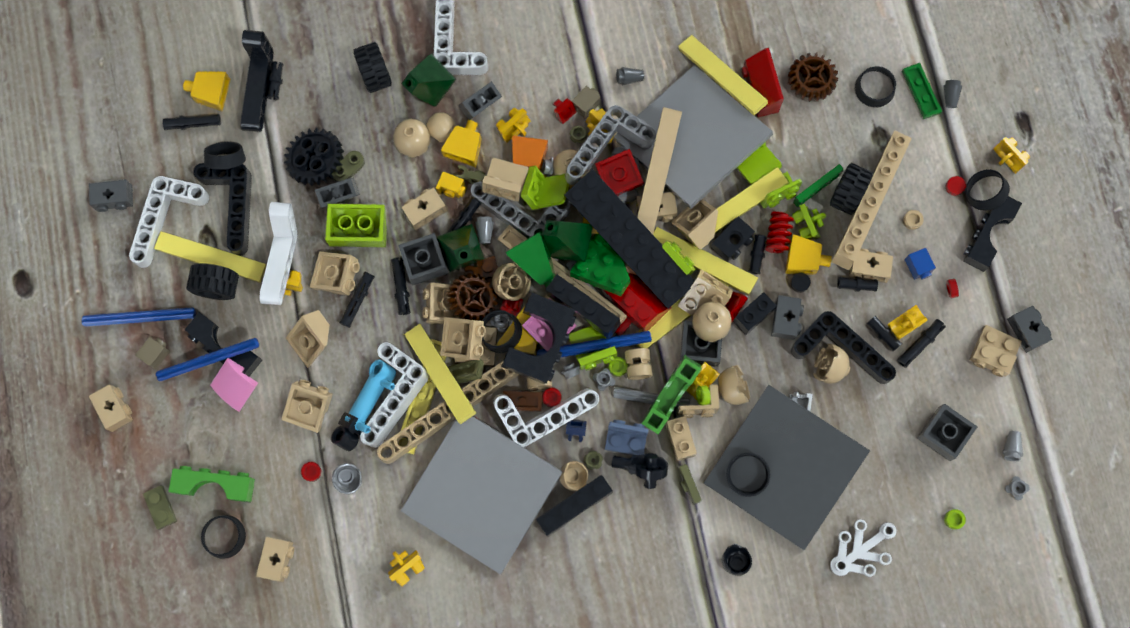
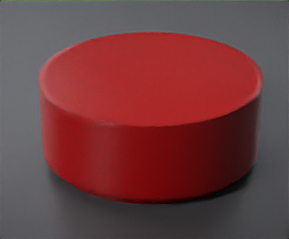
(955, 185)
(952, 288)
(551, 397)
(311, 471)

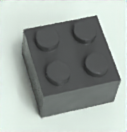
(423, 259)
(697, 348)
(947, 432)

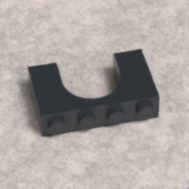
(558, 319)

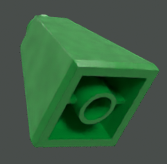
(534, 258)

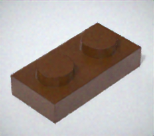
(524, 399)

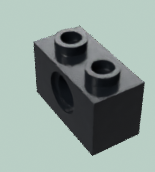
(737, 229)
(754, 313)

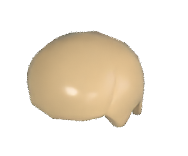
(440, 126)
(574, 476)

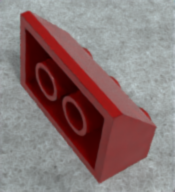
(762, 76)
(638, 304)

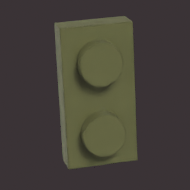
(160, 507)

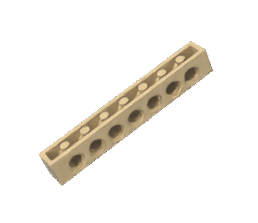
(871, 201)

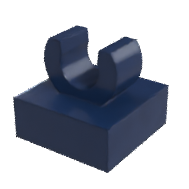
(576, 427)

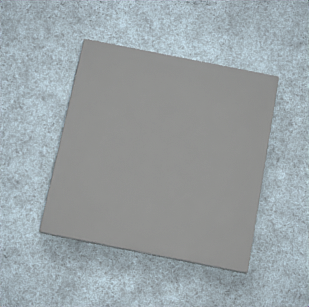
(710, 138)
(482, 492)

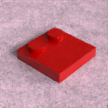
(620, 172)

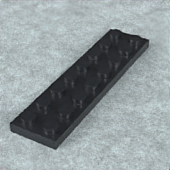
(629, 238)

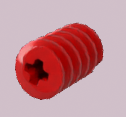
(779, 232)

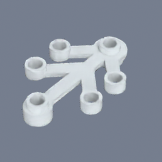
(860, 550)

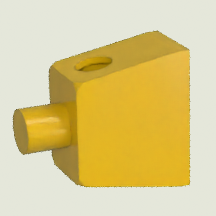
(209, 89)
(463, 144)
(805, 256)

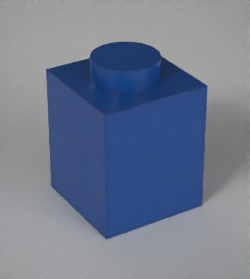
(920, 264)

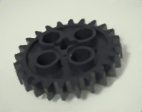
(314, 156)

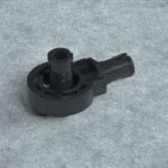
(643, 466)

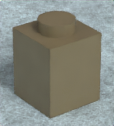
(586, 101)
(153, 352)

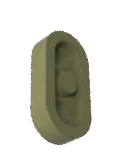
(350, 168)

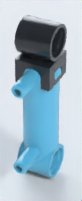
(354, 423)

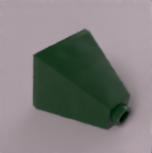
(429, 81)
(567, 239)
(458, 241)

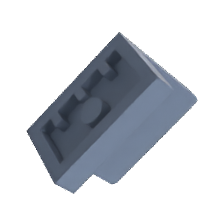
(626, 438)

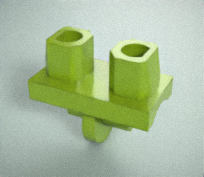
(804, 214)

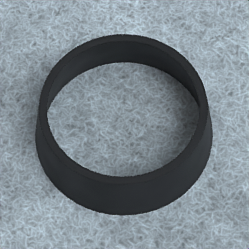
(868, 100)
(214, 159)
(993, 202)
(514, 339)
(743, 493)
(241, 537)

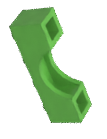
(670, 394)
(188, 482)

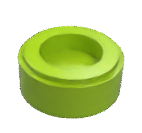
(618, 367)
(703, 395)
(954, 519)

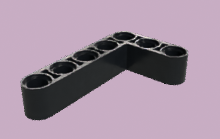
(257, 84)
(236, 183)
(846, 344)

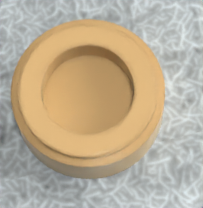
(913, 219)

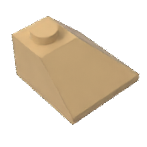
(697, 223)
(309, 336)

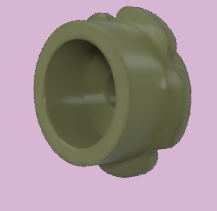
(583, 134)
(593, 455)

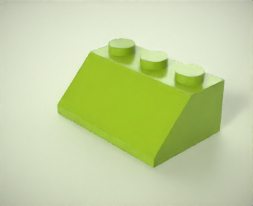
(356, 225)

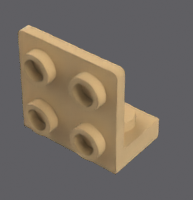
(505, 179)
(704, 290)
(706, 410)

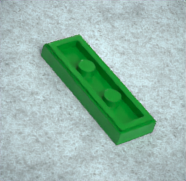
(921, 91)
(818, 185)

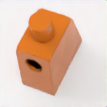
(529, 151)

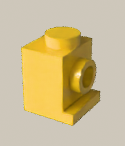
(451, 186)

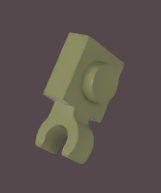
(471, 177)

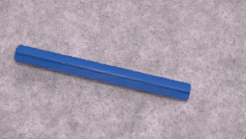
(137, 317)
(602, 344)
(207, 359)

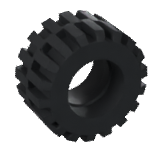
(372, 67)
(851, 188)
(212, 281)

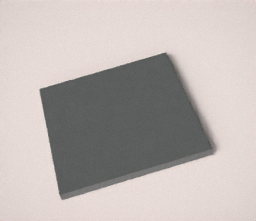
(806, 463)

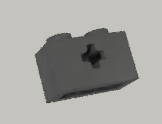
(480, 100)
(118, 191)
(337, 192)
(781, 327)
(1034, 338)

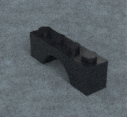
(982, 251)
(594, 313)
(206, 331)
(574, 505)

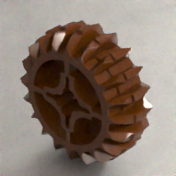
(821, 88)
(459, 285)

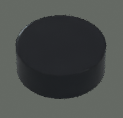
(800, 282)

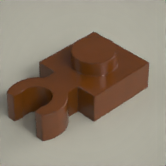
(485, 267)

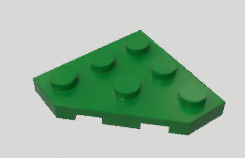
(602, 268)

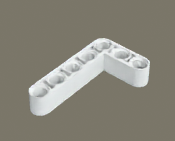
(446, 37)
(159, 214)
(281, 253)
(396, 395)
(545, 418)

